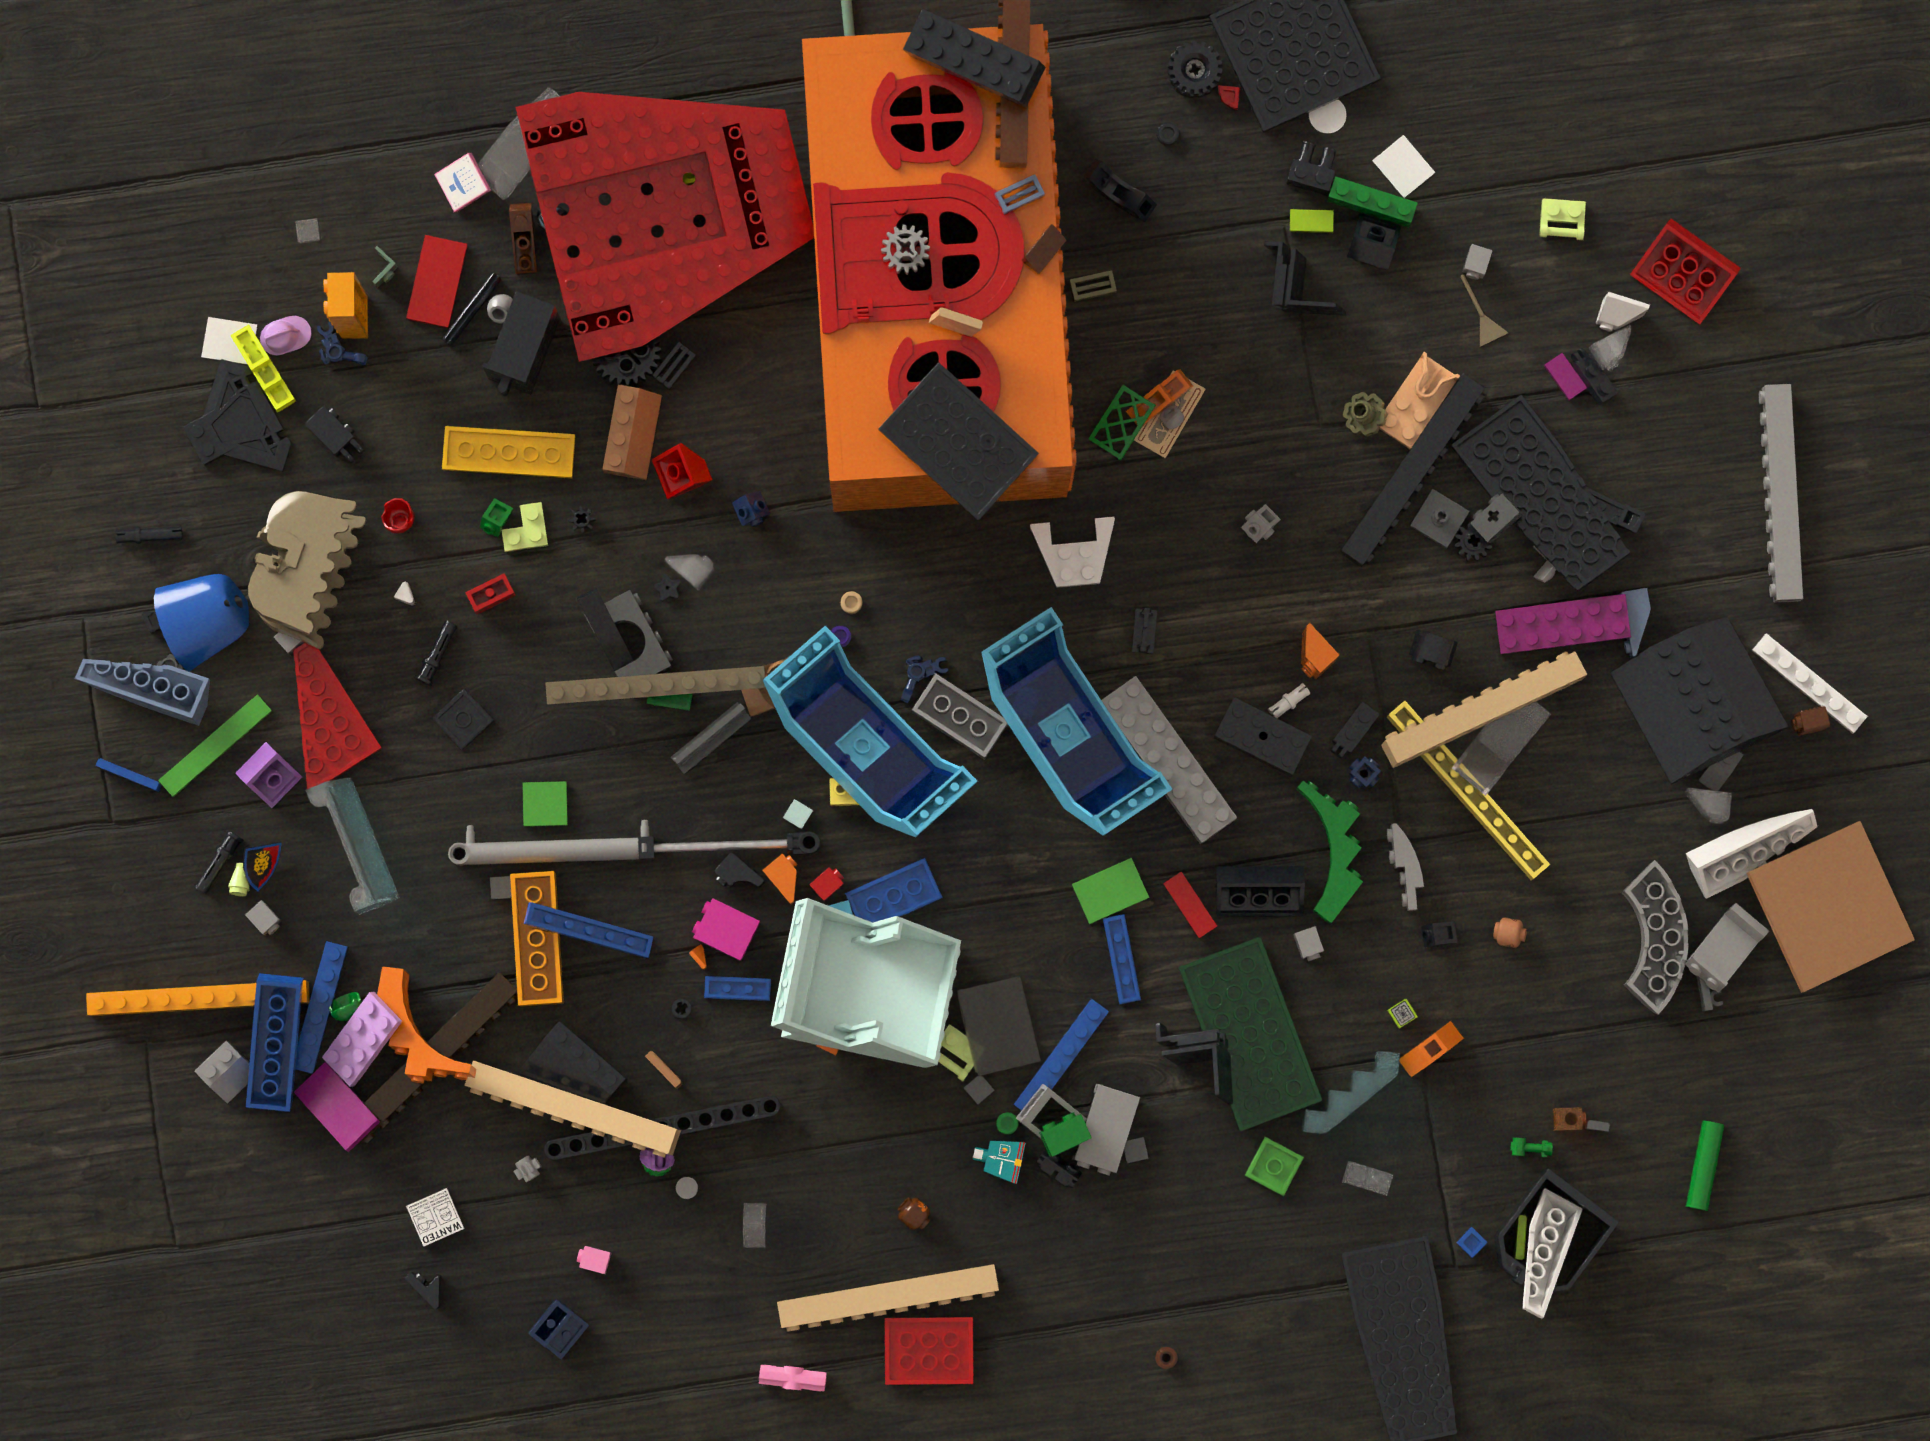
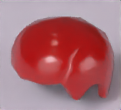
(398, 515)

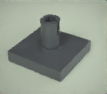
(1439, 518)

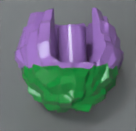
(656, 1164)

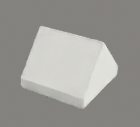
(404, 594)

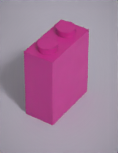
(725, 929)

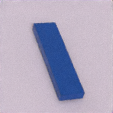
(1121, 959)

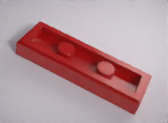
(1190, 905)

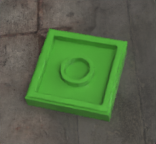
(545, 804)
(1274, 1166)

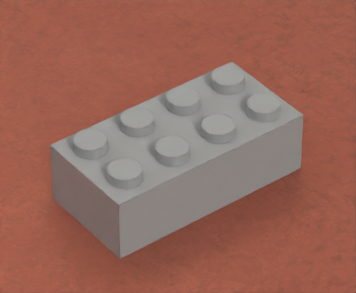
(960, 716)

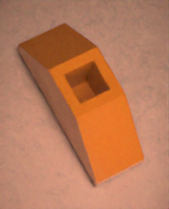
(1431, 1049)

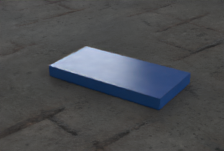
(895, 893)

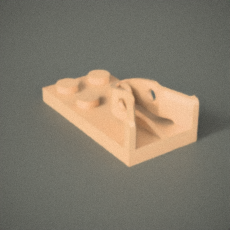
(1417, 400)

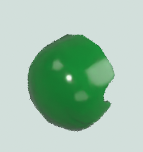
(345, 1006)

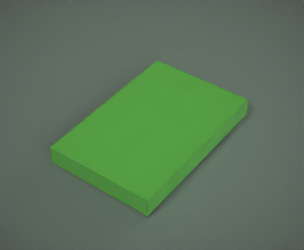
(1110, 891)

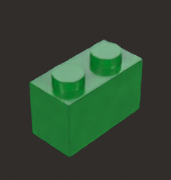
(1065, 1134)

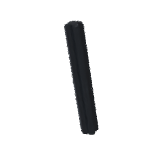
(471, 309)

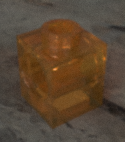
(1559, 1119)

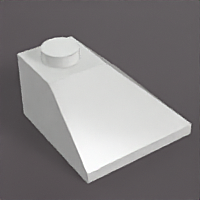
(1619, 311)

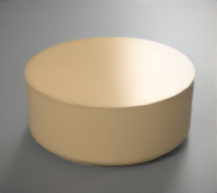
(851, 602)

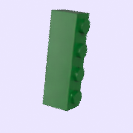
(1372, 202)

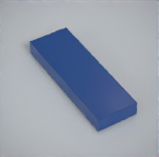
(130, 775)
(737, 988)

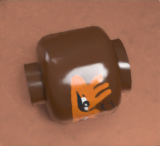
(914, 1213)

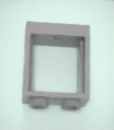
(1035, 1105)

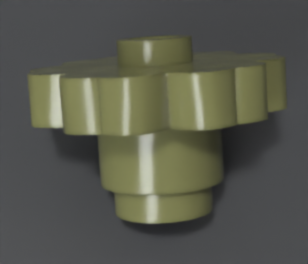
(1373, 417)

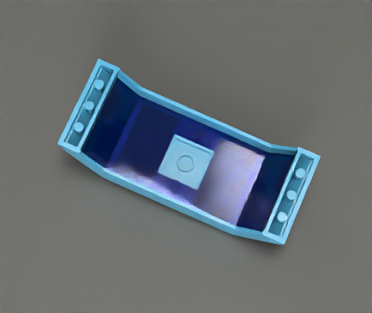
(1068, 727)
(862, 738)

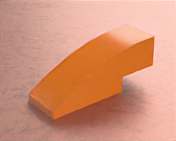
(1163, 395)

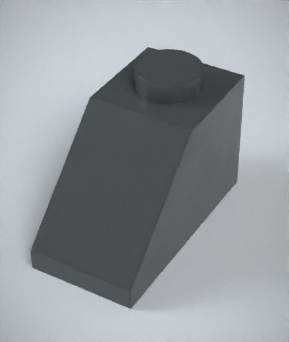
(1717, 774)

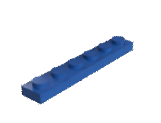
(588, 930)
(318, 1008)
(1065, 1051)

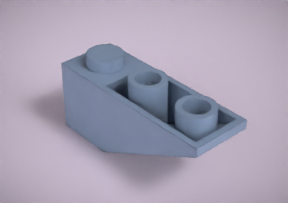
(1638, 613)

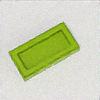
(1311, 221)
(1520, 1237)

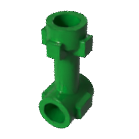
(1520, 1146)

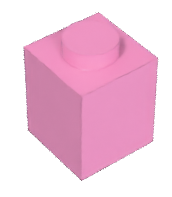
(594, 1259)

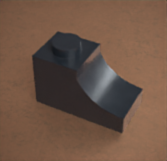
(733, 871)

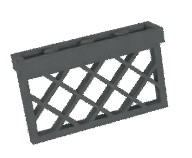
(711, 738)

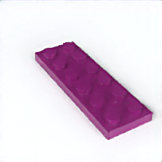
(1563, 624)

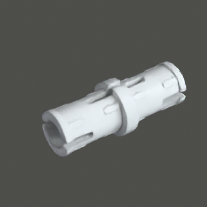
(1289, 701)

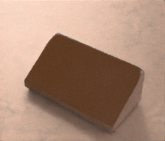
(1044, 249)

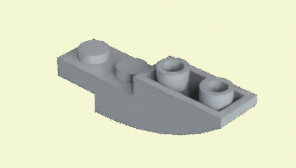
(1405, 857)

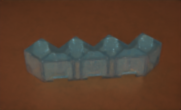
(1362, 1087)

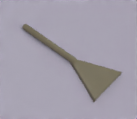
(1488, 329)

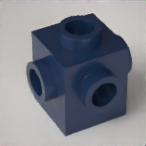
(751, 509)
(1368, 765)

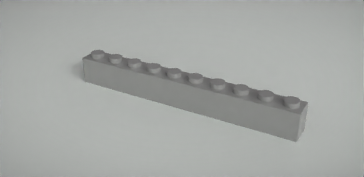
(1782, 493)

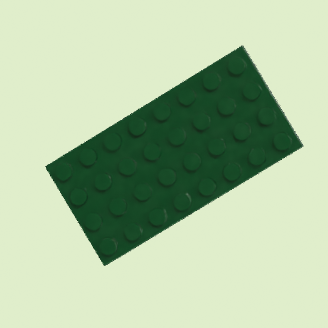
(1243, 1000)

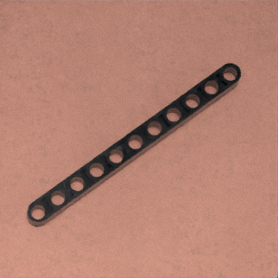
(672, 1121)

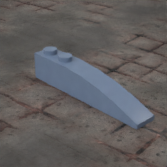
(150, 686)

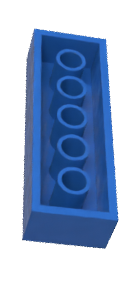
(274, 1042)

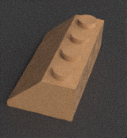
(632, 432)

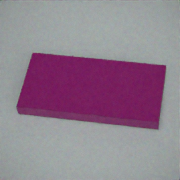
(336, 1107)

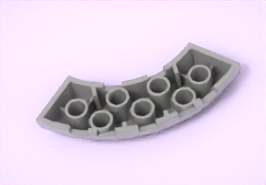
(1662, 937)

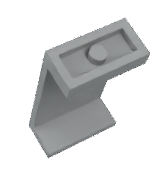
(1726, 947)
(1109, 1128)

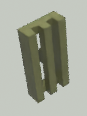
(1092, 286)

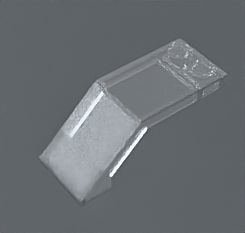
(507, 159)
(1498, 746)

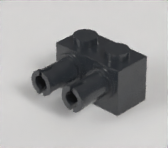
(1310, 176)

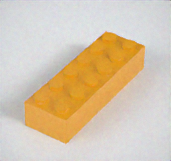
(346, 305)
(536, 949)

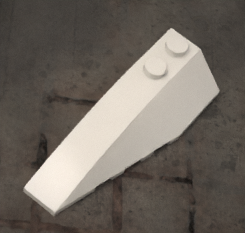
(1731, 856)
(1547, 1247)

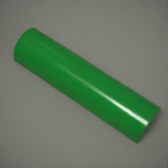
(1705, 1165)

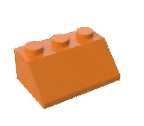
(1316, 653)

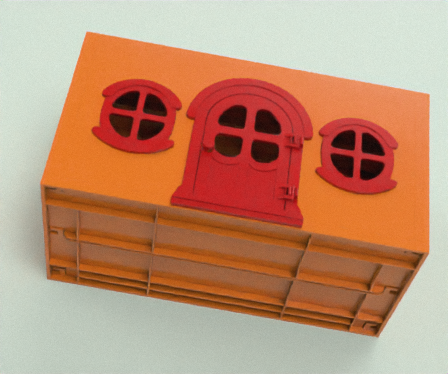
(881, 323)

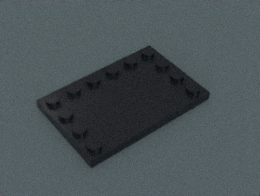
(940, 434)

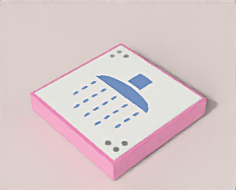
(462, 182)

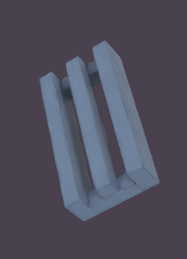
(1002, 203)

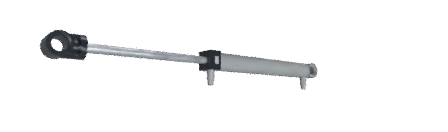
(606, 849)

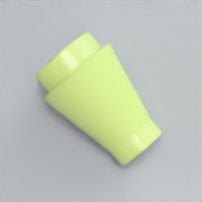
(238, 883)

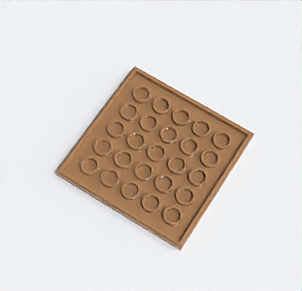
(1830, 906)

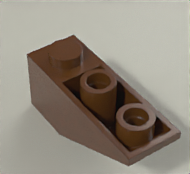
(523, 238)

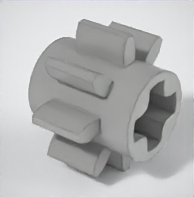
(527, 1168)

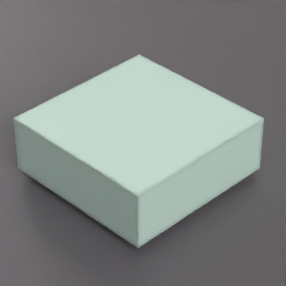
(798, 814)

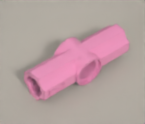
(792, 1378)

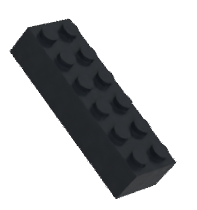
(974, 58)

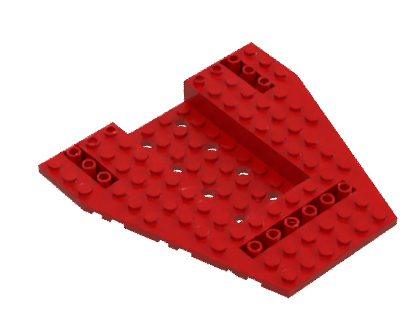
(613, 145)

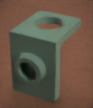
(387, 274)

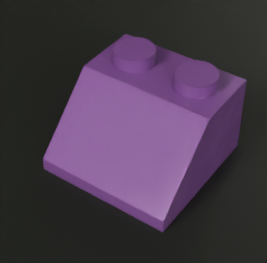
(268, 775)

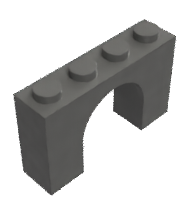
(653, 659)

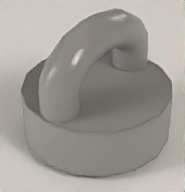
(1172, 417)

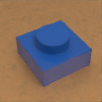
(1471, 1242)

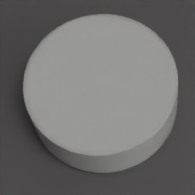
(686, 1187)

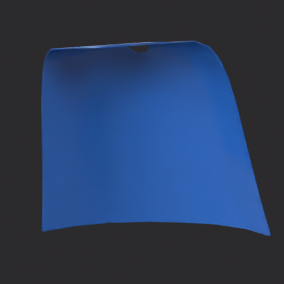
(196, 618)

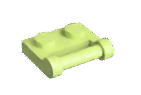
(1562, 212)
(958, 1045)

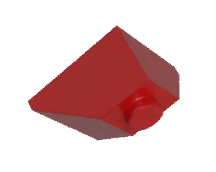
(680, 470)

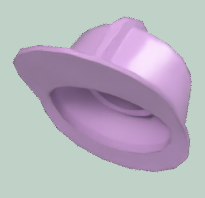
(285, 335)

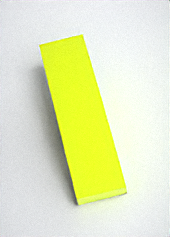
(263, 368)

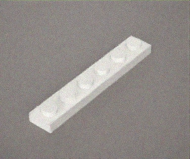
(1809, 683)

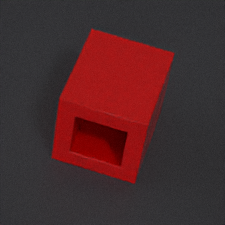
(827, 883)

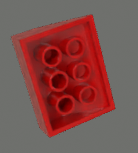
(1685, 271)

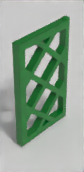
(1115, 404)

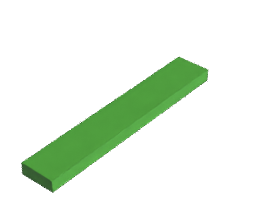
(215, 745)

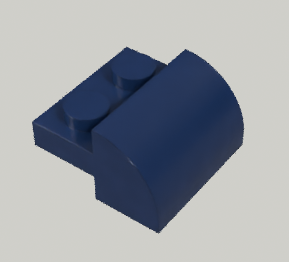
(558, 1328)

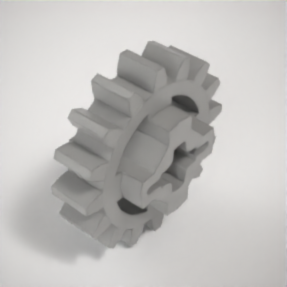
(905, 242)

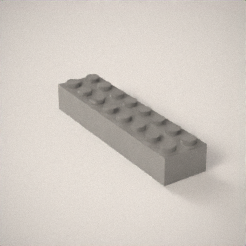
(1162, 749)

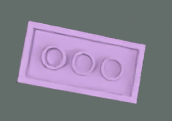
(362, 1039)

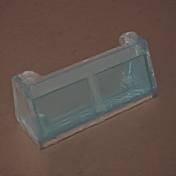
(359, 841)

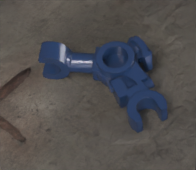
(335, 351)
(918, 671)

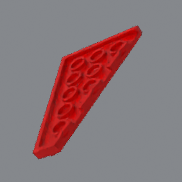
(331, 725)

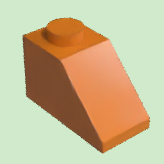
(783, 876)

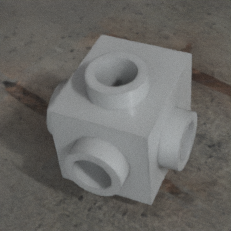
(1260, 523)

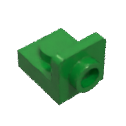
(495, 517)

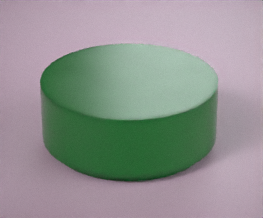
(1007, 1123)

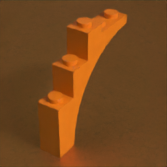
(421, 1059)

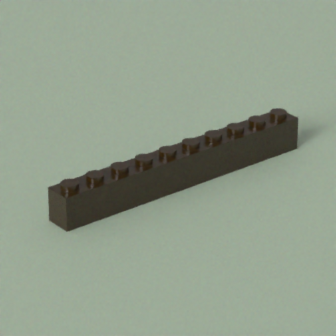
(447, 1041)

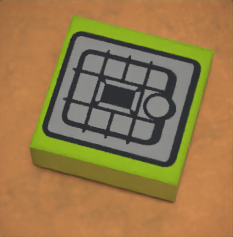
(1402, 1013)

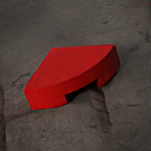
(1229, 96)

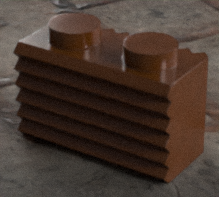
(1810, 721)

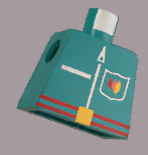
(1002, 1159)

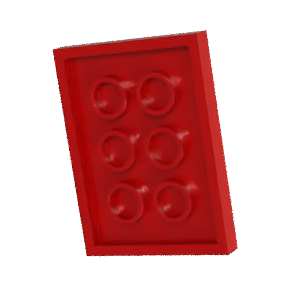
(929, 1350)

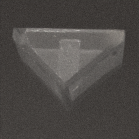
(754, 1225)

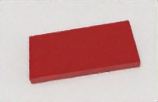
(437, 281)

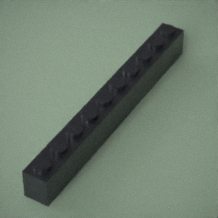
(1412, 470)

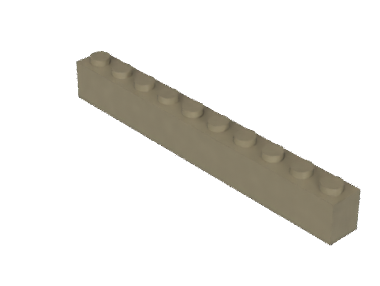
(655, 685)

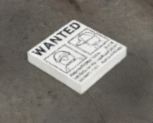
(435, 1217)

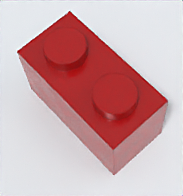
(490, 594)

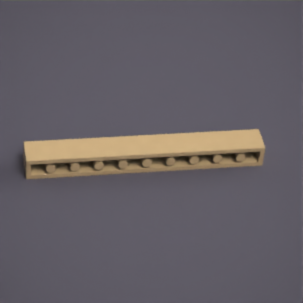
(1484, 709)
(573, 1108)
(887, 1296)

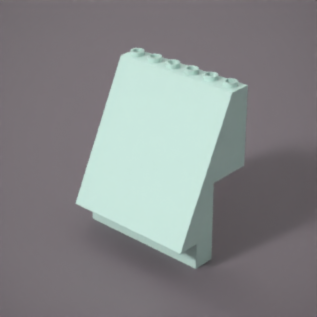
(866, 984)

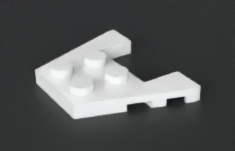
(1075, 562)

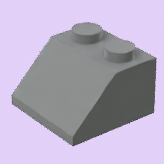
(225, 1071)

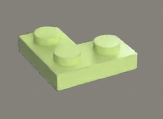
(531, 534)

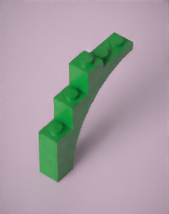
(1336, 821)

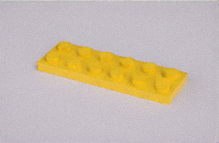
(508, 452)

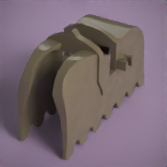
(311, 549)

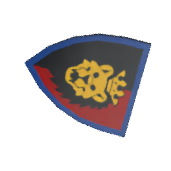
(260, 863)

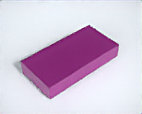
(1565, 376)

